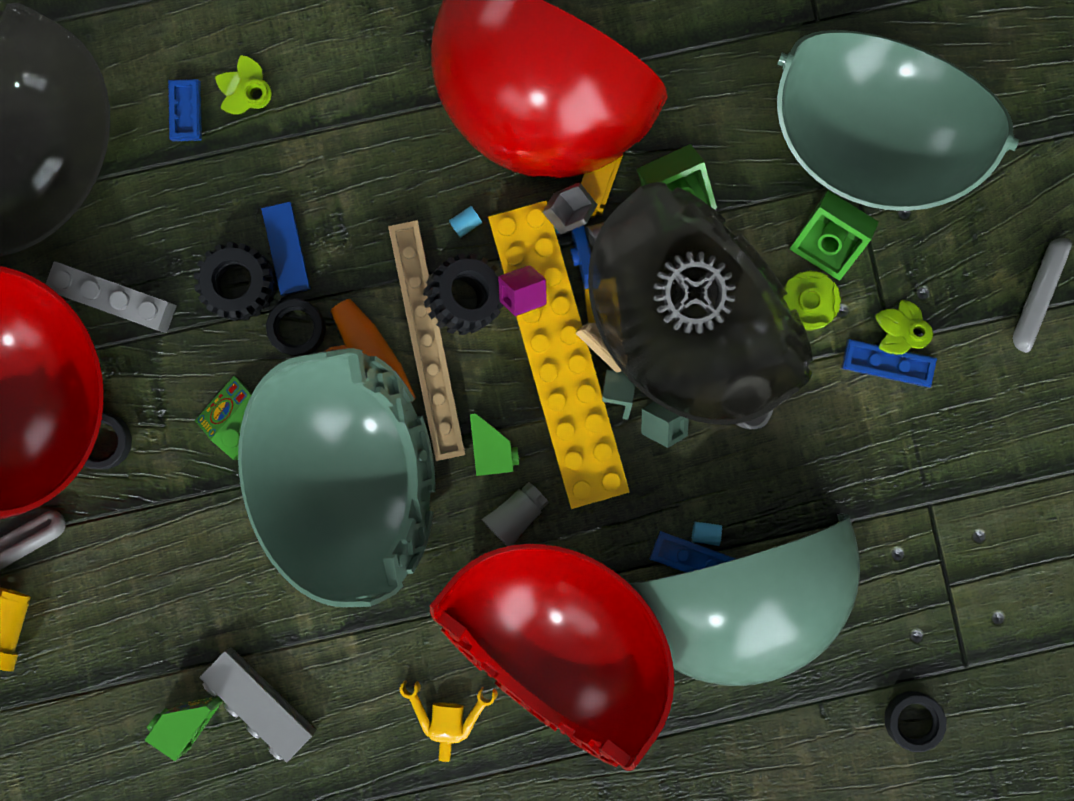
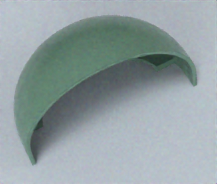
(337, 476)
(761, 611)

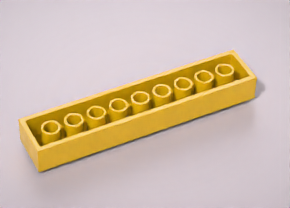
(561, 361)

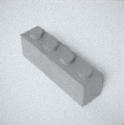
(111, 297)
(257, 705)

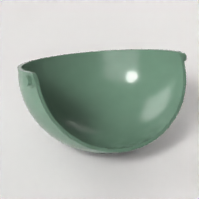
(888, 121)

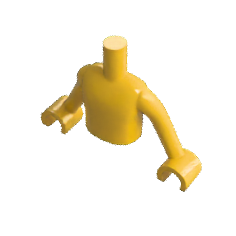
(446, 719)

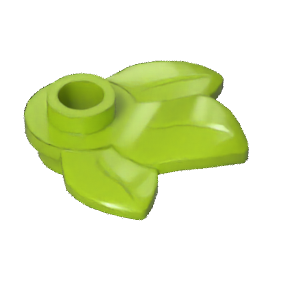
(240, 86)
(900, 327)

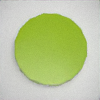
(813, 297)

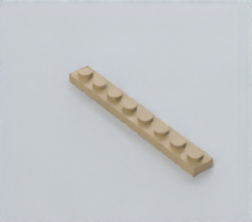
(426, 342)

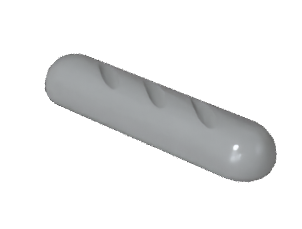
(1041, 294)
(30, 537)

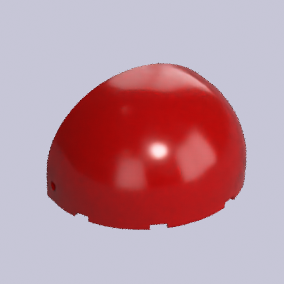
(540, 86)
(46, 393)
(564, 645)

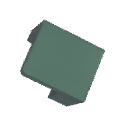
(618, 390)
(663, 425)

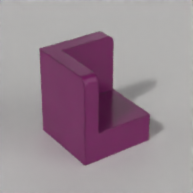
(522, 290)

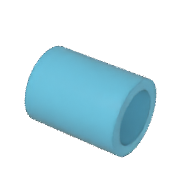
(465, 221)
(706, 533)

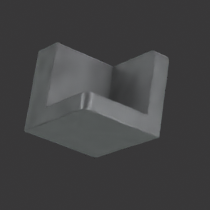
(570, 208)

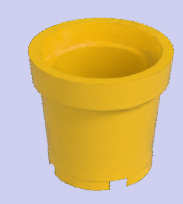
(12, 615)

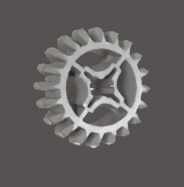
(705, 303)

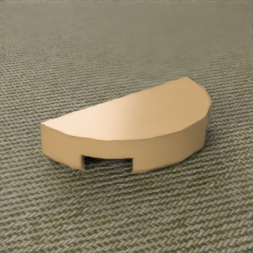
(590, 335)

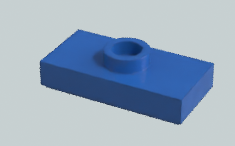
(185, 110)
(581, 253)

